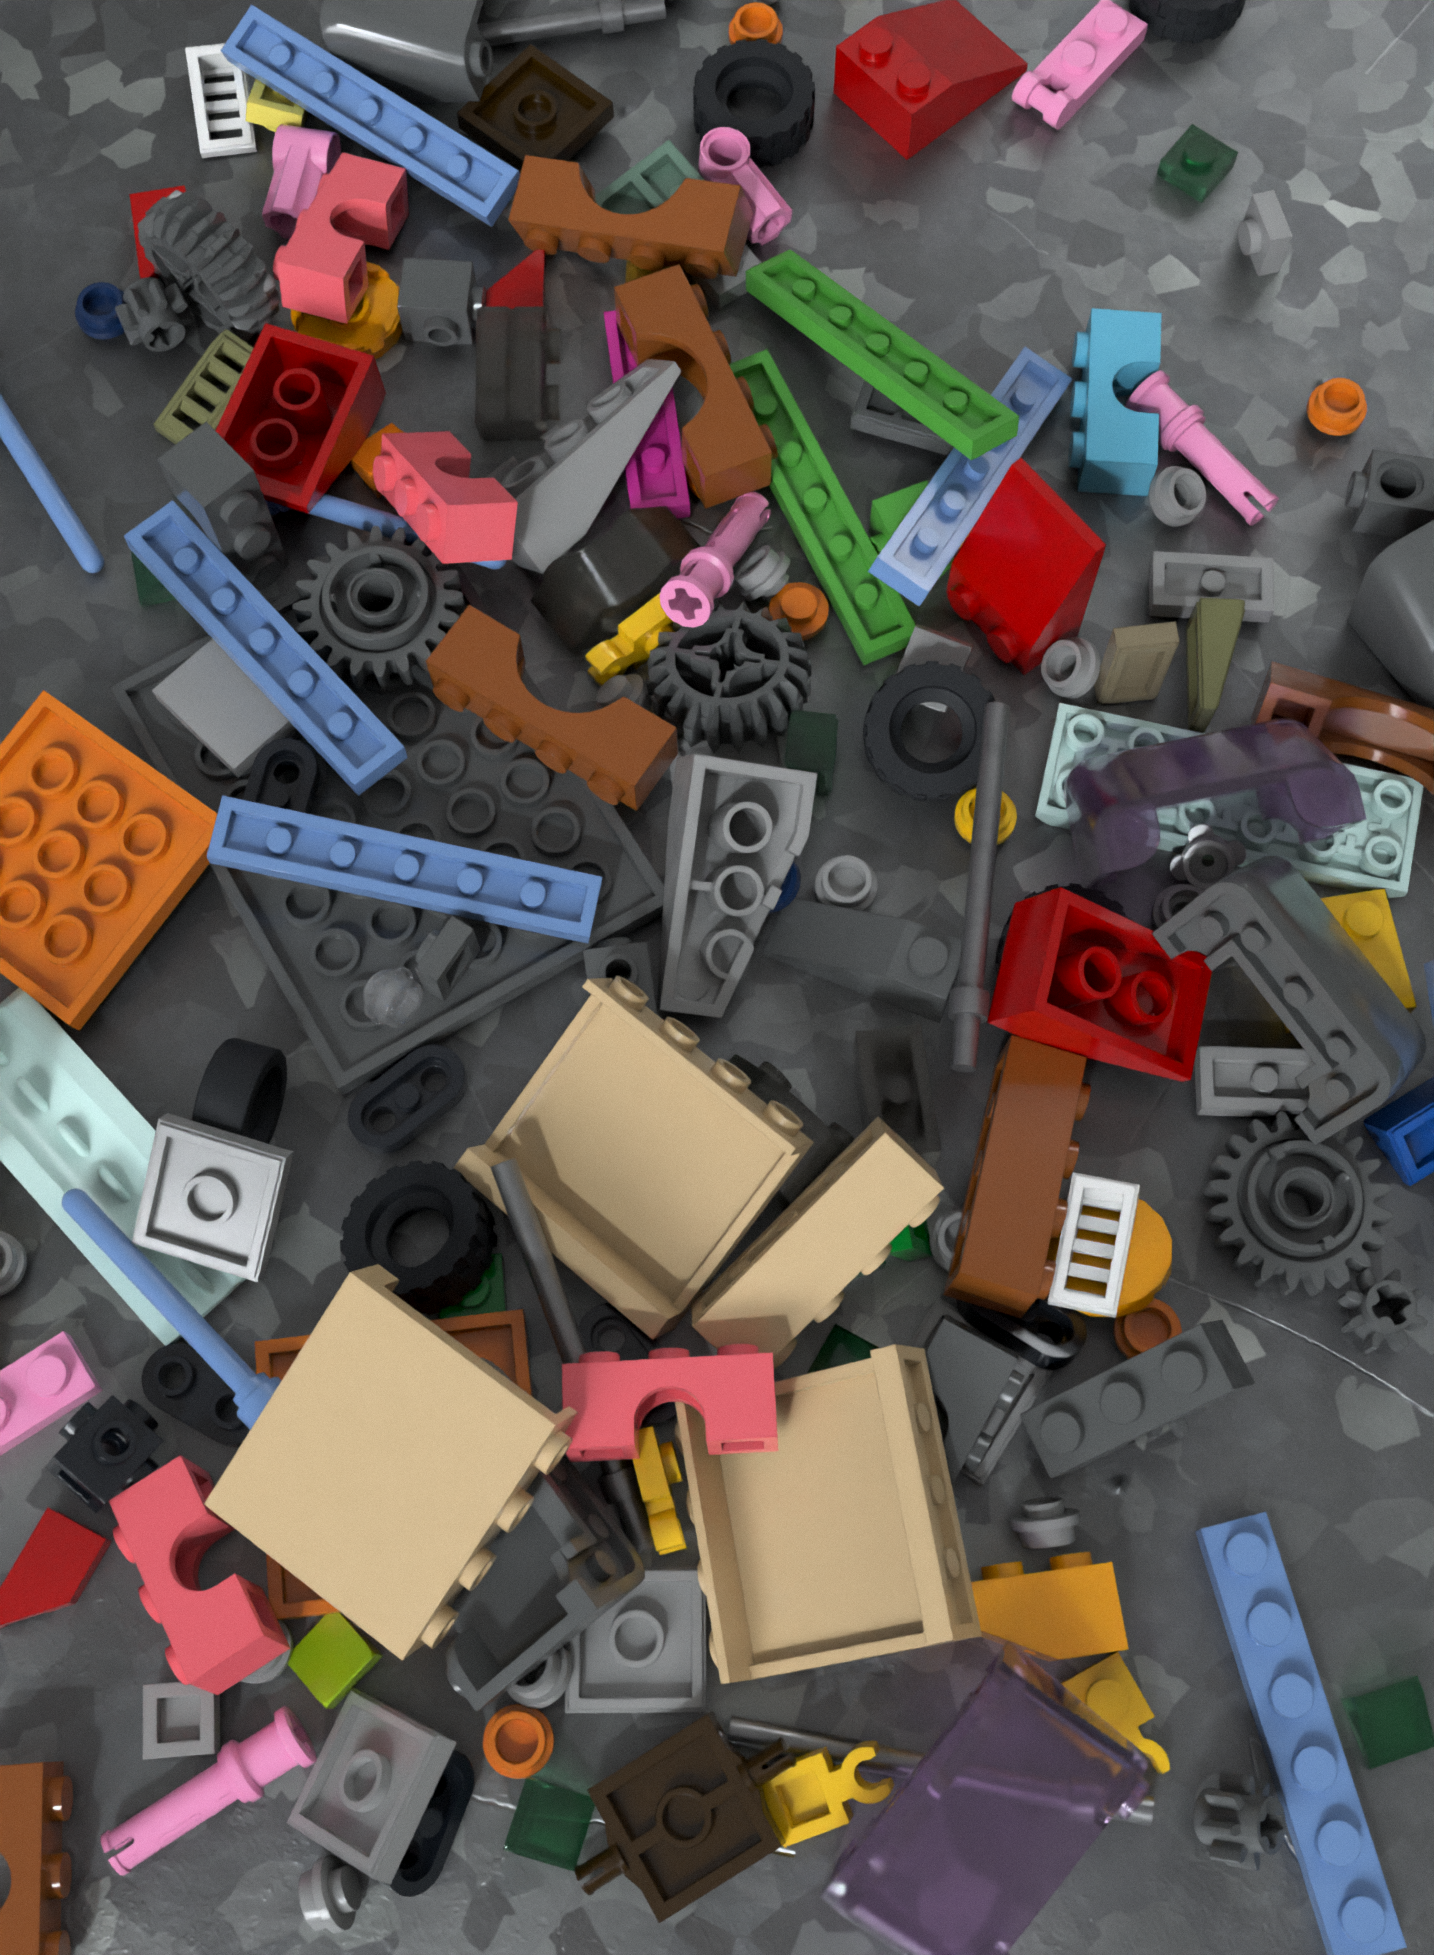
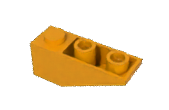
(1052, 1612)

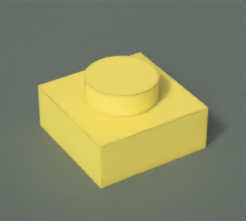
(272, 109)

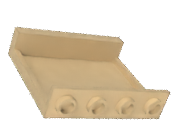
(640, 1155)
(388, 1465)
(839, 1535)

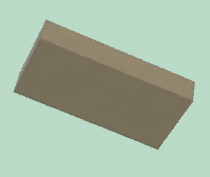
(1136, 662)

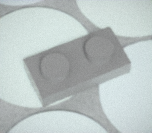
(1183, 578)
(1250, 1081)

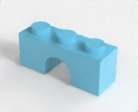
(1114, 444)

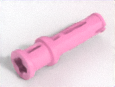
(1183, 430)
(709, 569)
(238, 1774)

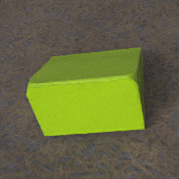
(333, 1659)

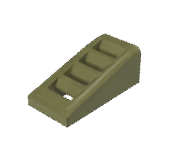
(212, 368)
(1209, 651)

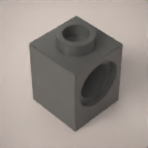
(1399, 474)

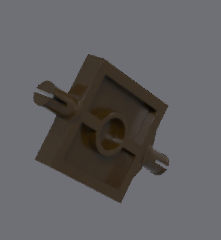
(686, 1817)

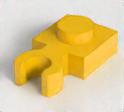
(632, 644)
(655, 1474)
(1115, 1697)
(817, 1793)

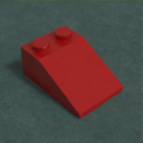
(922, 72)
(301, 413)
(1025, 569)
(1099, 987)

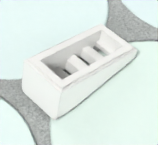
(207, 63)
(1102, 1194)

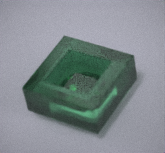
(1197, 163)

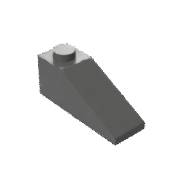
(869, 954)

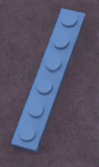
(372, 115)
(963, 487)
(266, 648)
(404, 869)
(1300, 1739)

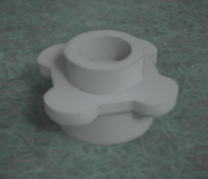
(1201, 843)

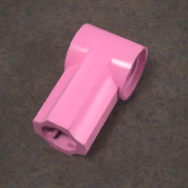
(727, 159)
(298, 163)

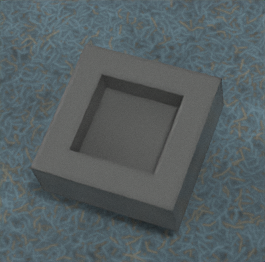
(446, 957)

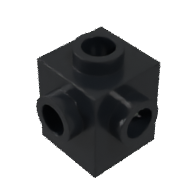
(88, 1468)

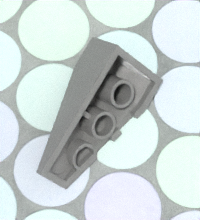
(580, 464)
(726, 859)

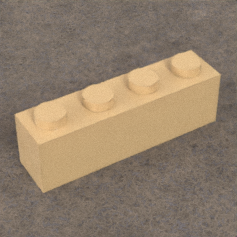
(819, 1245)

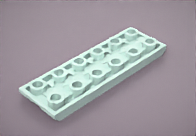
(1358, 860)
(76, 1130)

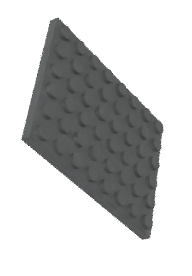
(451, 789)

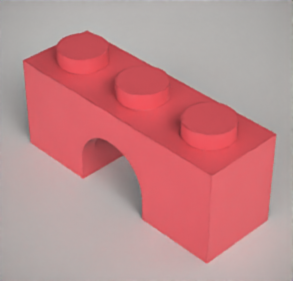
(325, 259)
(432, 491)
(614, 1396)
(212, 1632)

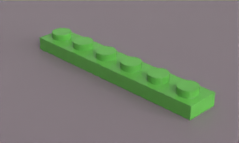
(883, 354)
(825, 519)

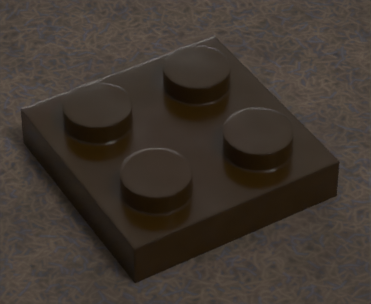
(535, 111)

